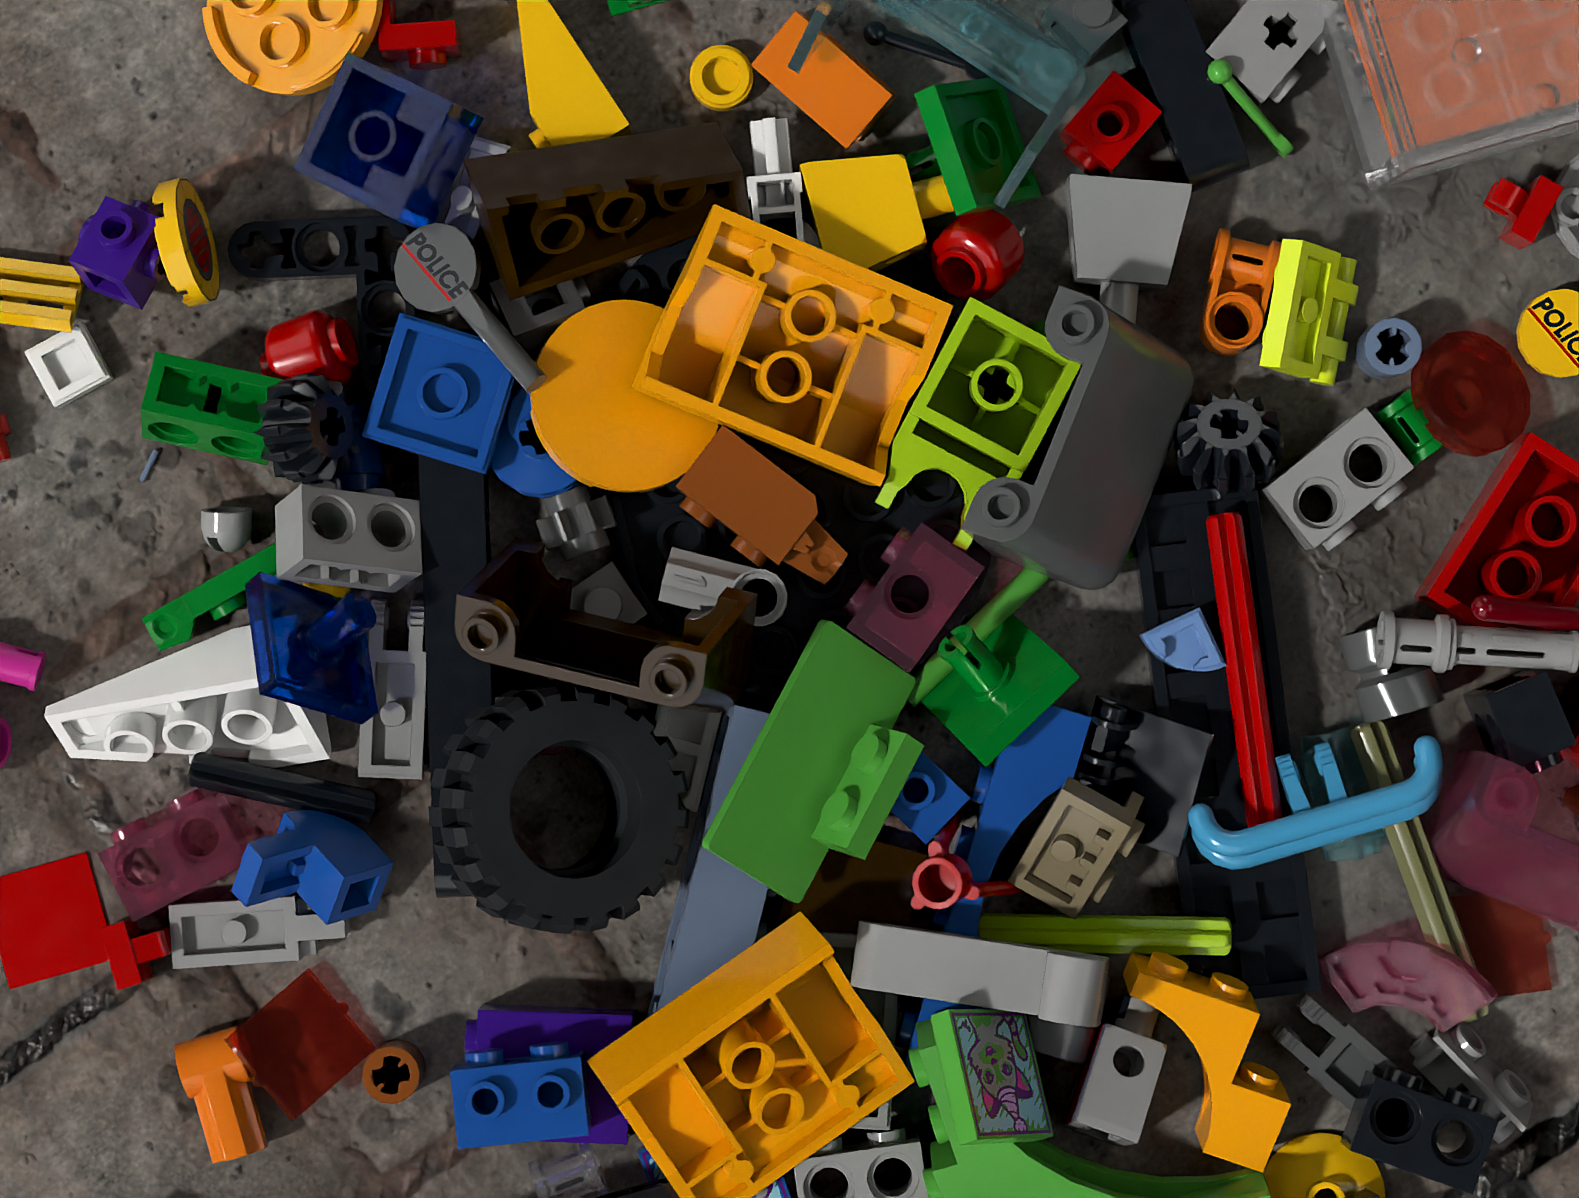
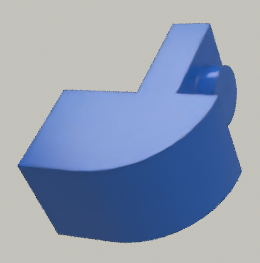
(322, 860)

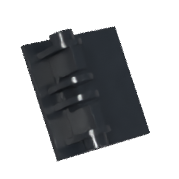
(1150, 756)

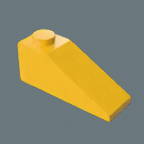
(562, 87)

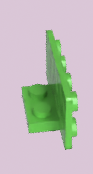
(819, 766)

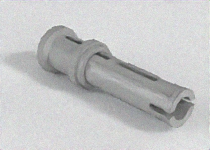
(1444, 643)

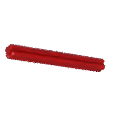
(1244, 668)

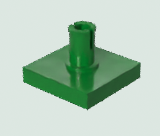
(971, 143)
(997, 686)

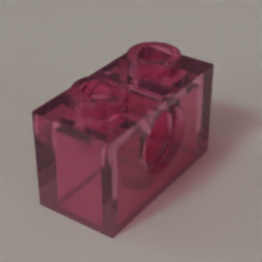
(947, 576)

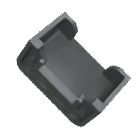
(1102, 455)

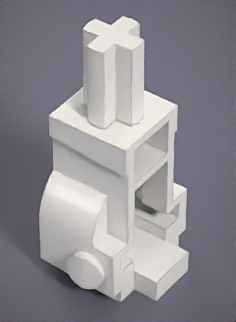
(775, 186)

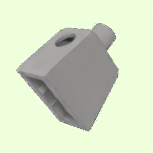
(1124, 235)

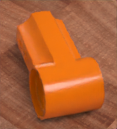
(221, 1094)

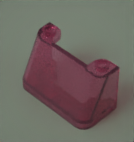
(1488, 841)

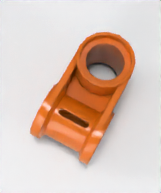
(1238, 280)

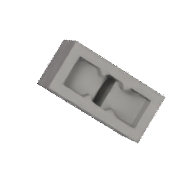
(1328, 469)
(349, 551)
(859, 1163)

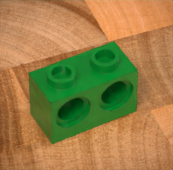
(205, 407)

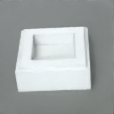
(69, 365)

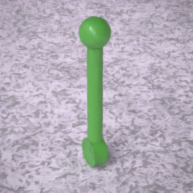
(1221, 72)

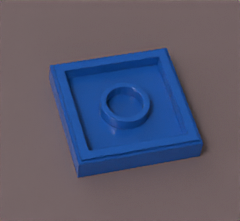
(440, 395)

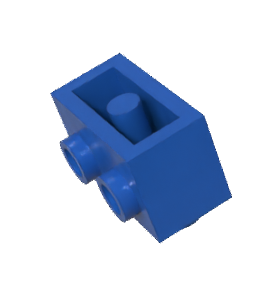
(520, 1096)

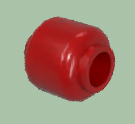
(977, 255)
(310, 345)

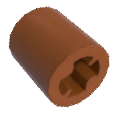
(408, 1085)

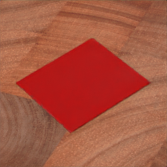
(50, 921)

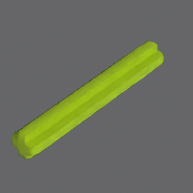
(1112, 933)

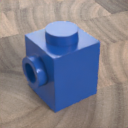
(928, 799)

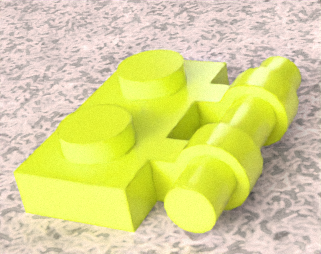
(1309, 312)

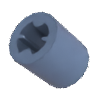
(1407, 353)

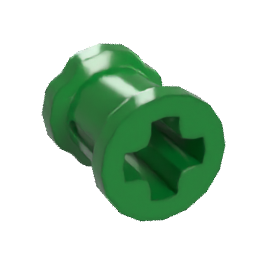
(1408, 427)

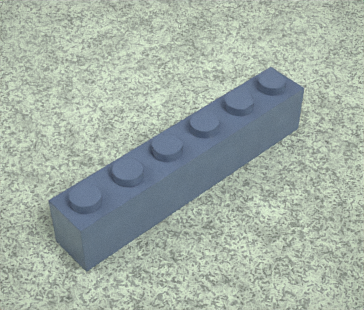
(715, 902)

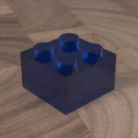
(388, 143)

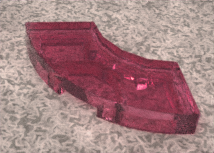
(1406, 975)

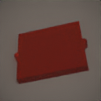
(1505, 943)
(300, 1044)

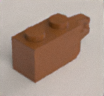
(761, 506)

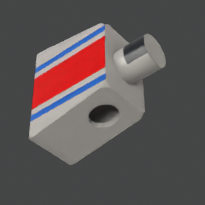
(1104, 1100)

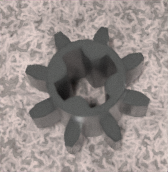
(576, 523)

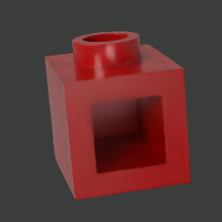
(1108, 126)

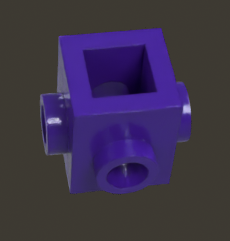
(120, 252)

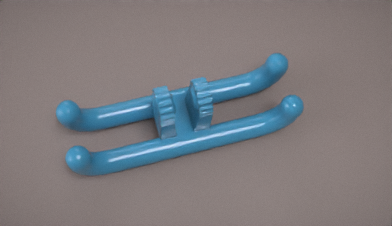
(1324, 824)

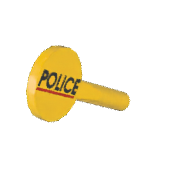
(1550, 333)

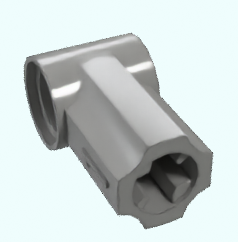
(699, 579)

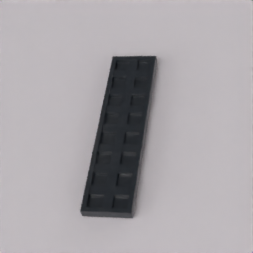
(1268, 902)

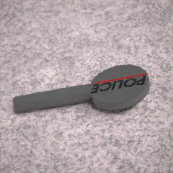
(439, 274)

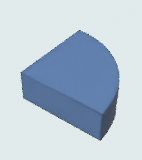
(1185, 643)

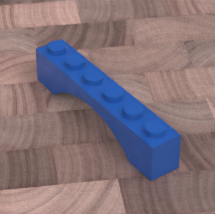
(1007, 793)

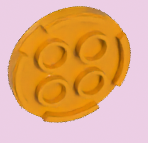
(289, 43)
(592, 415)

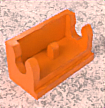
(830, 87)

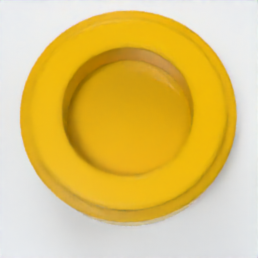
(721, 78)

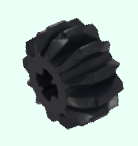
(308, 429)
(1228, 443)

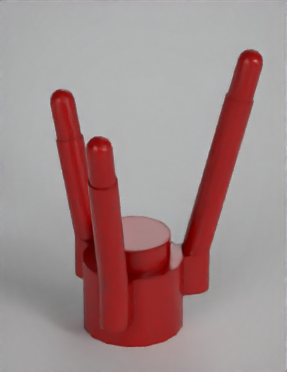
(948, 878)

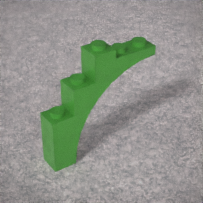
(1040, 1167)

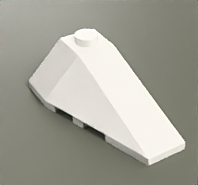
(191, 705)

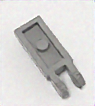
(395, 738)

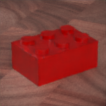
(1514, 538)

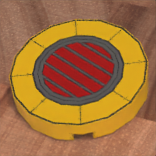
(186, 242)

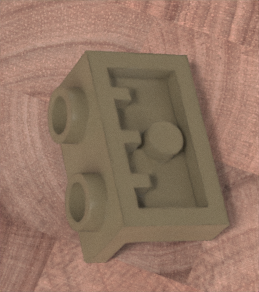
(1074, 847)

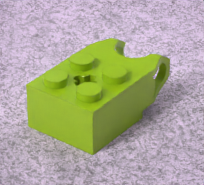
(960, 431)

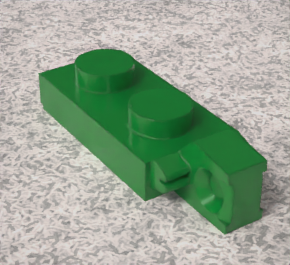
(220, 595)

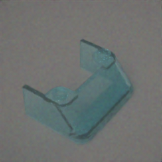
(992, 42)

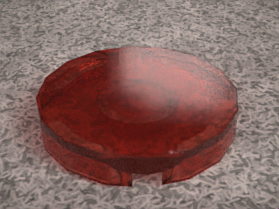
(1471, 393)

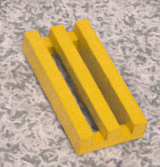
(43, 283)

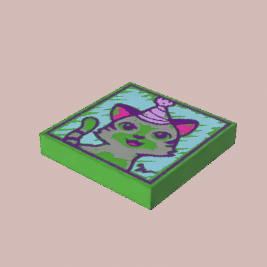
(991, 1076)

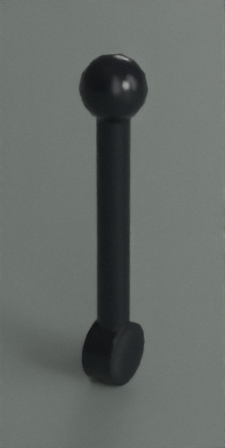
(876, 34)

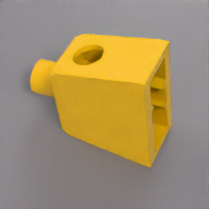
(871, 208)

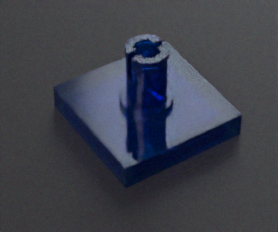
(312, 647)

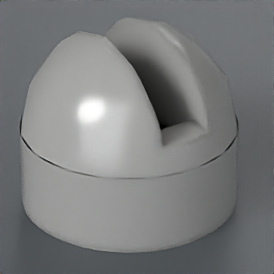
(226, 527)

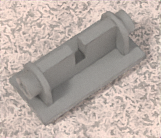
(1462, 1058)

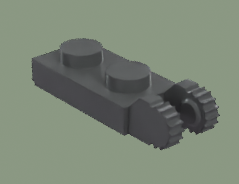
(1341, 1061)

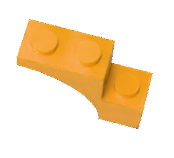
(1218, 1014)

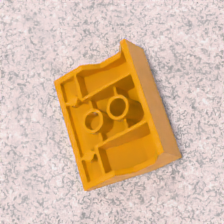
(792, 346)
(752, 1067)

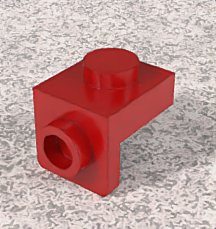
(421, 43)

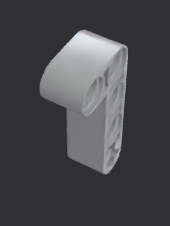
(981, 972)

